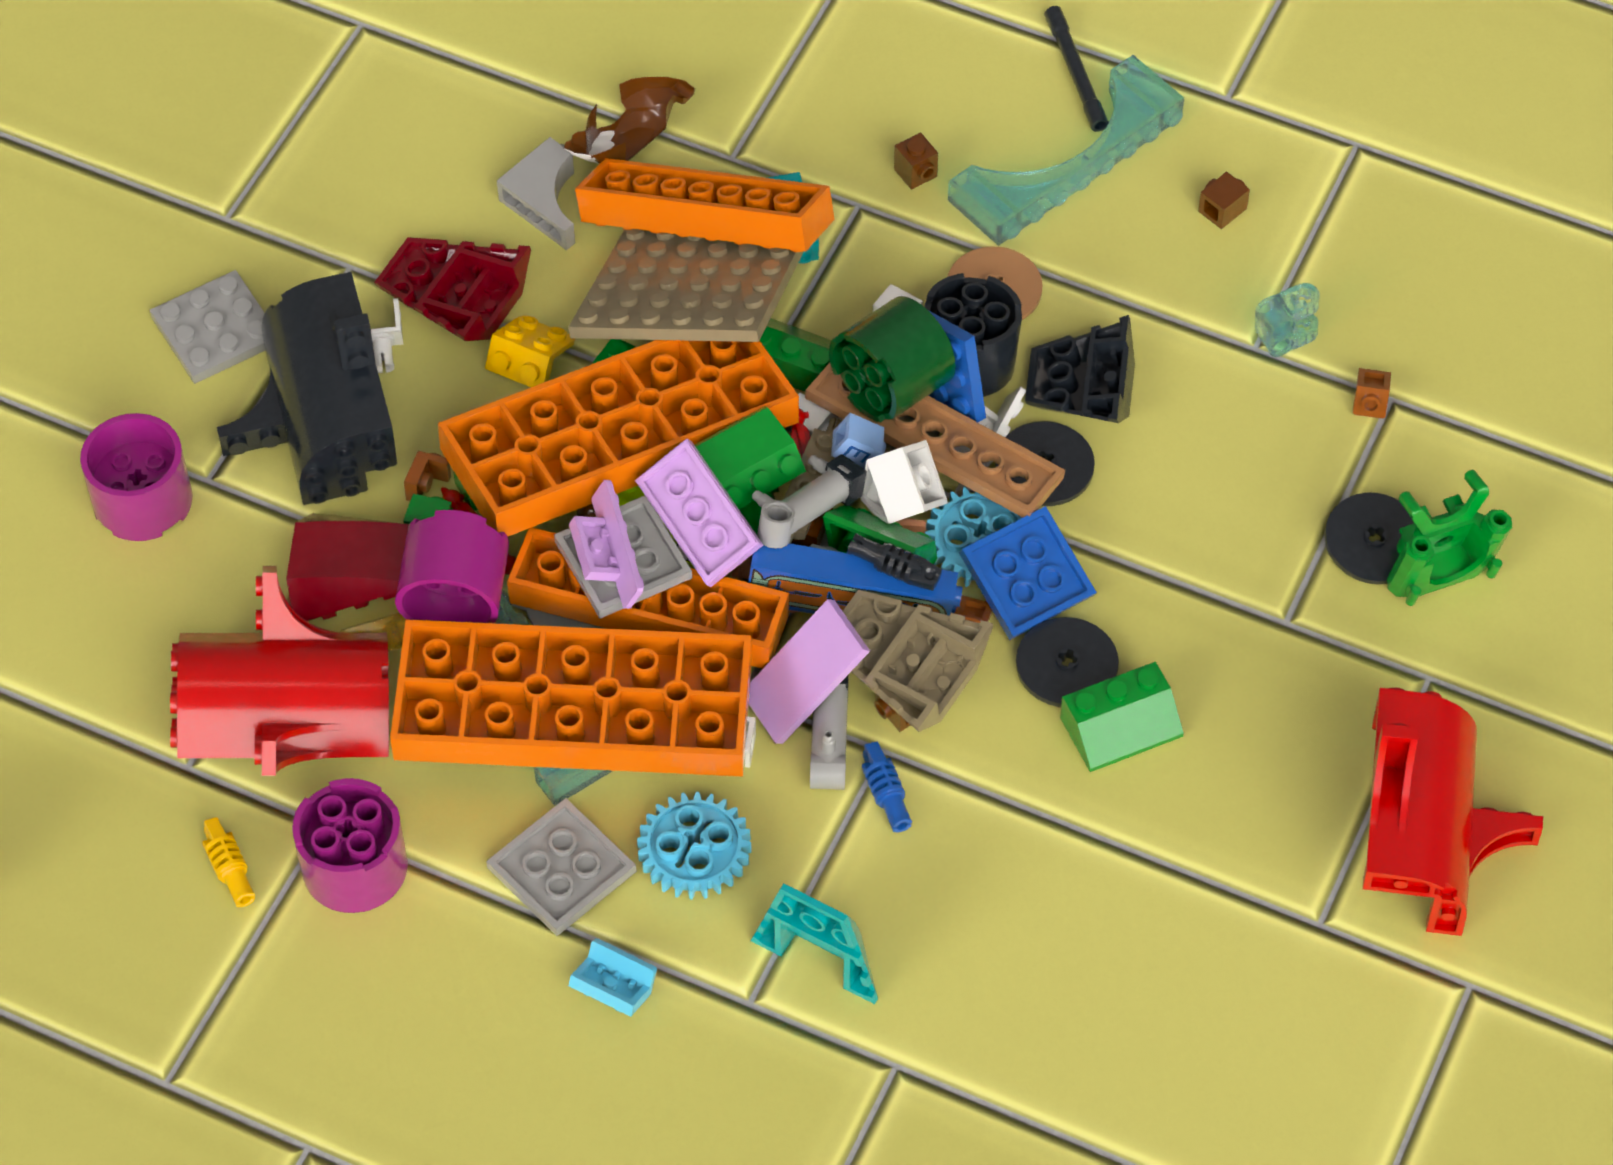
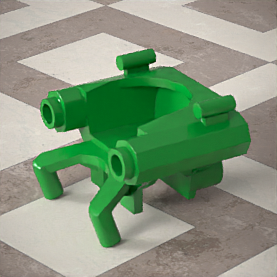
(1448, 546)

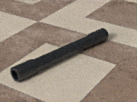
(1091, 105)

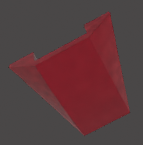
(457, 285)
(342, 563)

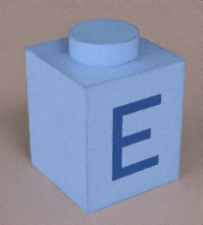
(858, 439)

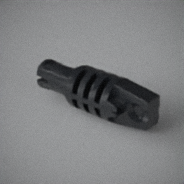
(896, 562)

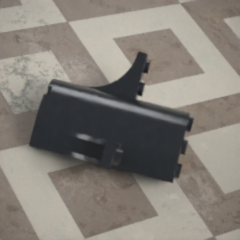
(320, 392)

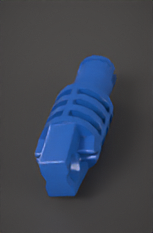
(885, 786)

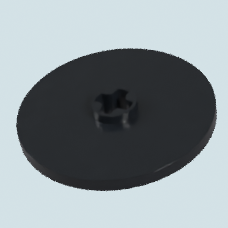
(1063, 448)
(1349, 533)
(1050, 644)

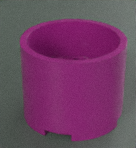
(136, 476)
(452, 569)
(350, 846)

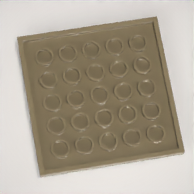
(684, 290)

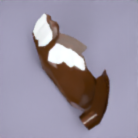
(646, 116)

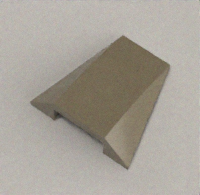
(915, 655)

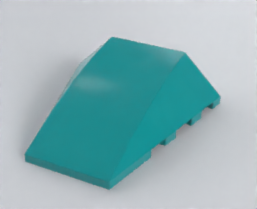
(822, 925)

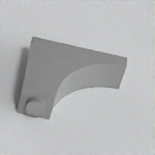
(534, 187)

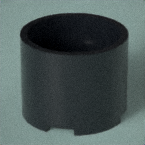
(989, 313)

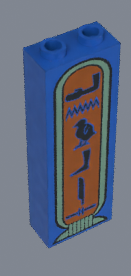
(822, 574)

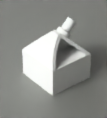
(902, 483)

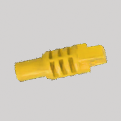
(227, 861)

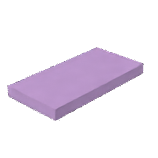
(699, 512)
(806, 671)

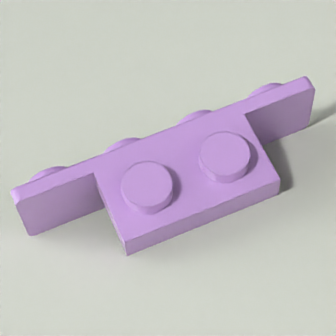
(605, 546)

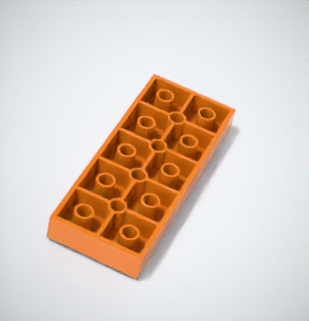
(607, 421)
(572, 698)

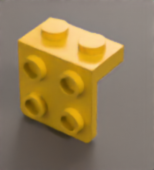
(526, 350)

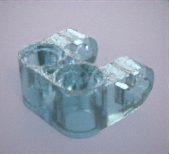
(1280, 315)

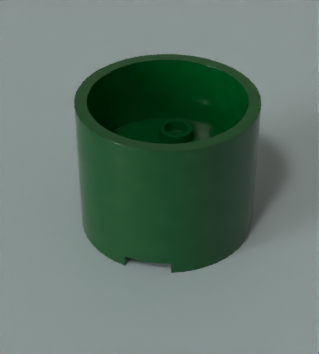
(892, 358)

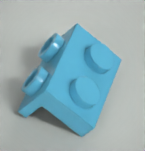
(614, 977)

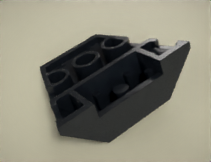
(1085, 373)

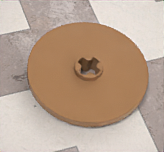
(1006, 266)

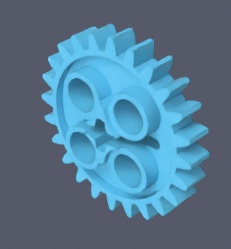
(943, 530)
(668, 831)

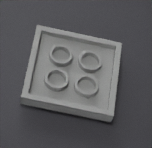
(212, 326)
(655, 554)
(561, 866)

